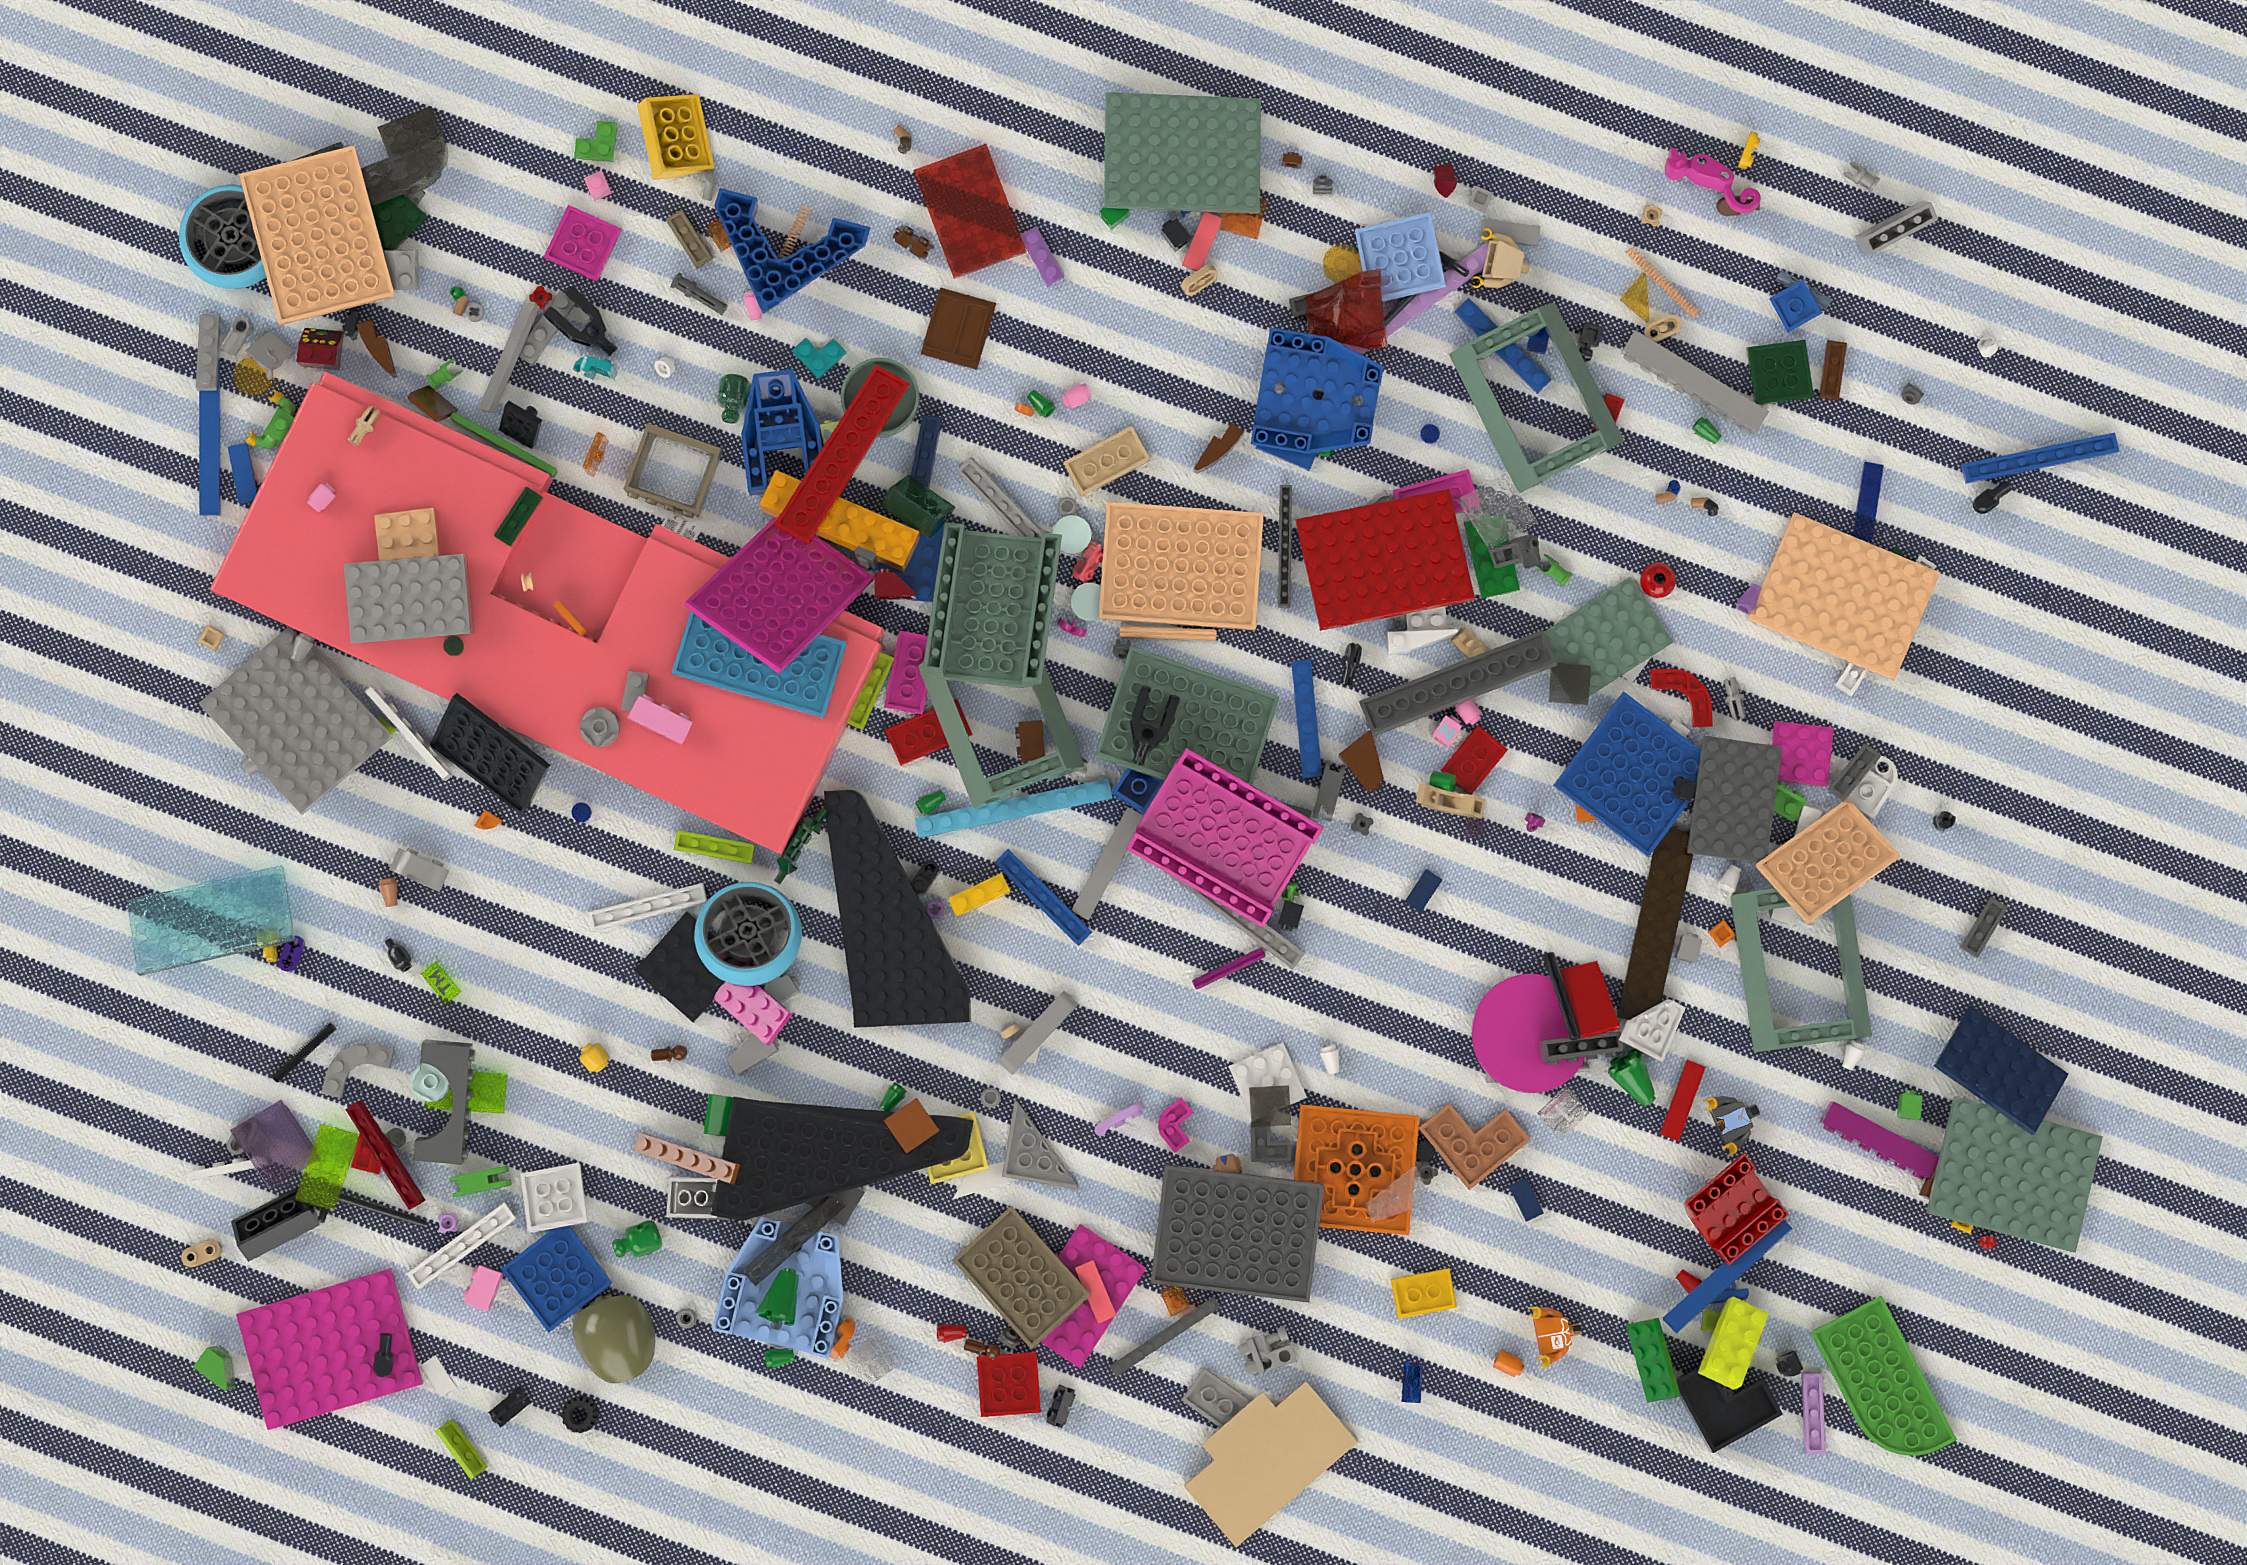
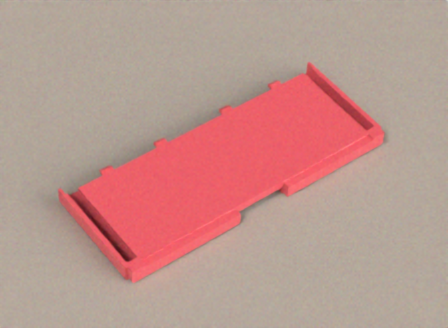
(525, 664)

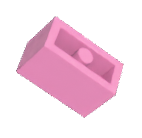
(483, 1288)

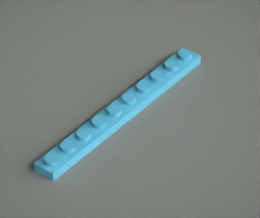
(1013, 808)

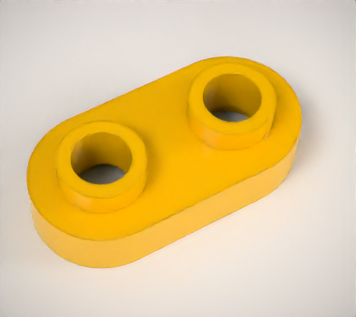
(1746, 157)

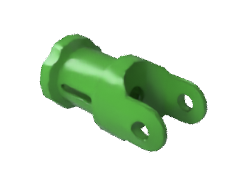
(442, 375)
(1556, 571)

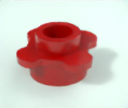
(540, 292)
(1987, 1242)

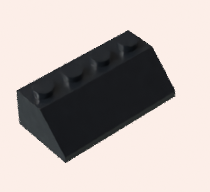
(273, 1225)

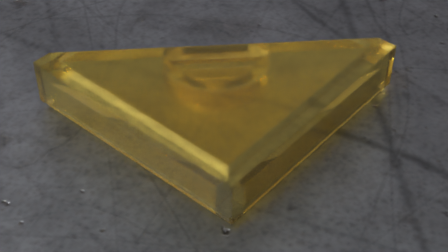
(1637, 298)

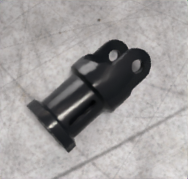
(1938, 820)

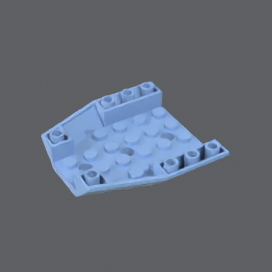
(817, 1296)

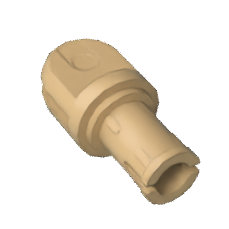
(364, 426)

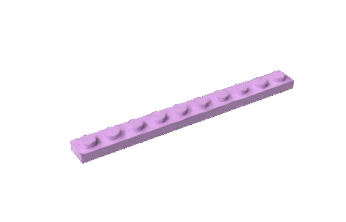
(1423, 301)

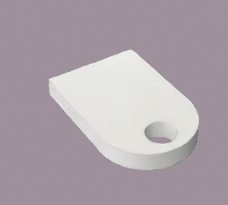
(1874, 789)

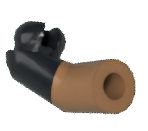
(1707, 503)

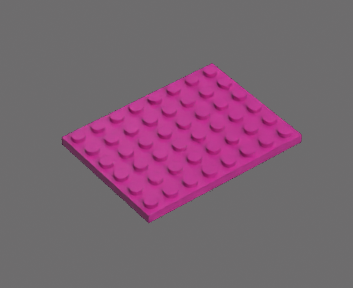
(779, 594)
(321, 1346)

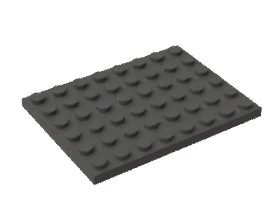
(1237, 1233)

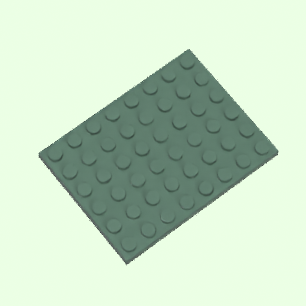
(1182, 153)
(1213, 717)
(2014, 1180)

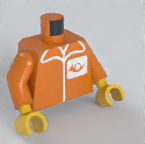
(1552, 1334)

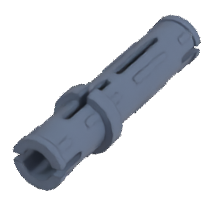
(1788, 280)

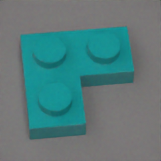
(819, 361)

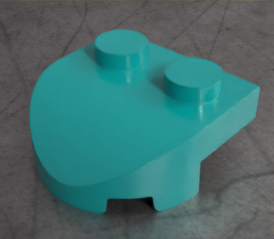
(593, 365)

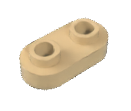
(1199, 280)
(1661, 328)
(200, 1253)

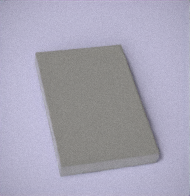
(1214, 1398)

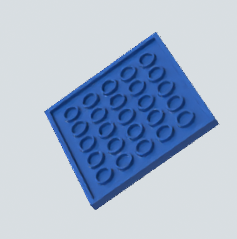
(1629, 774)

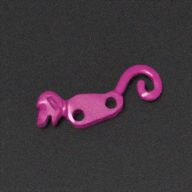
(1709, 176)

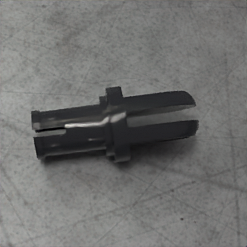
(1990, 498)
(1351, 663)
(384, 1357)

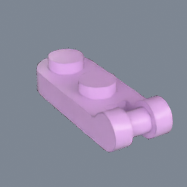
(1118, 1119)

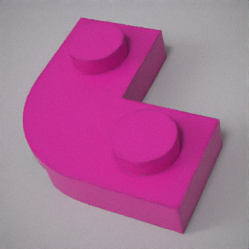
(1169, 1123)

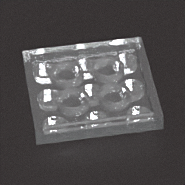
(1497, 511)

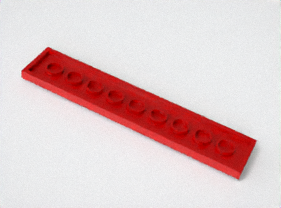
(841, 455)

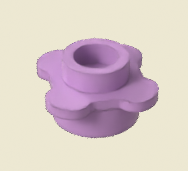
(443, 1225)

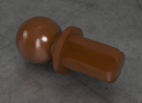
(678, 1053)
(990, 1350)

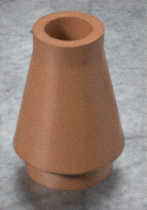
(388, 890)

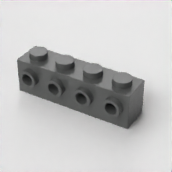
(1587, 1047)

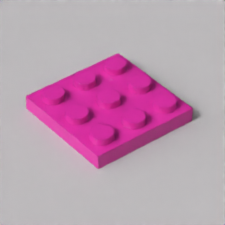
(582, 243)
(1804, 752)

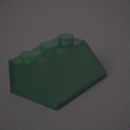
(917, 506)

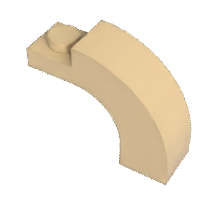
(1450, 802)

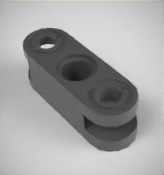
(1328, 791)

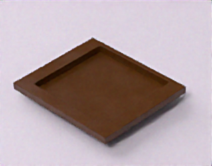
(958, 328)

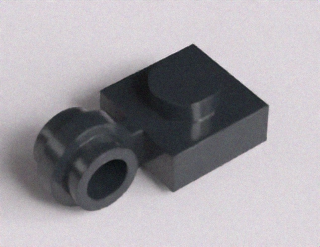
(1590, 336)

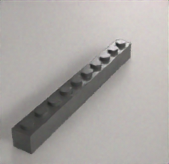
(1284, 551)
(1164, 1336)

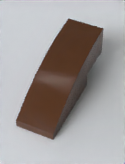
(377, 346)
(1219, 448)

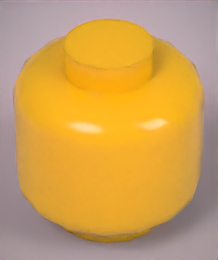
(594, 1057)

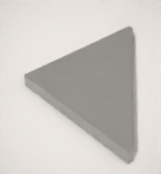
(1030, 1156)

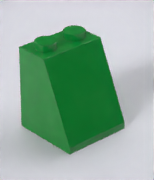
(718, 1114)

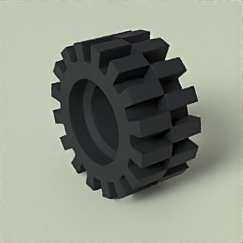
(592, 1411)

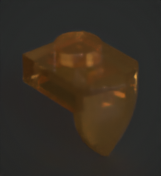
(1174, 1299)

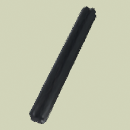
(1562, 996)

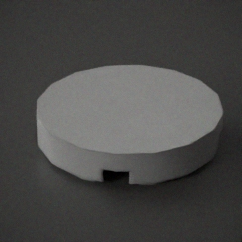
(599, 727)

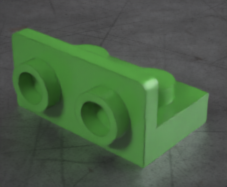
(1788, 803)

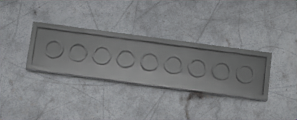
(1458, 683)

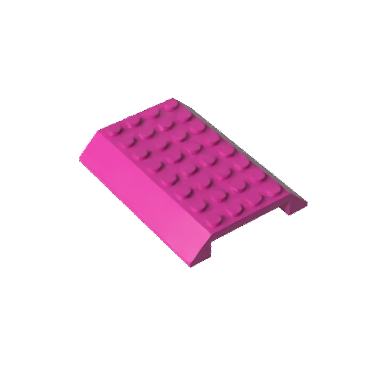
(1223, 836)

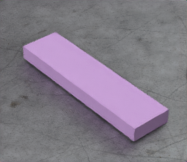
(1813, 1413)

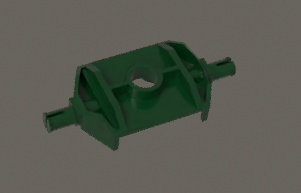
(796, 843)

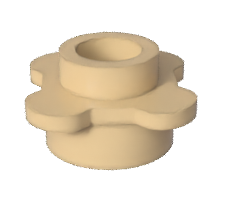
(1656, 212)

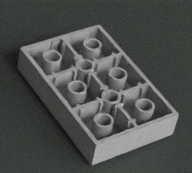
(408, 598)

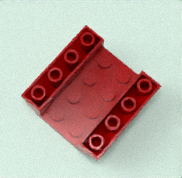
(1734, 1210)

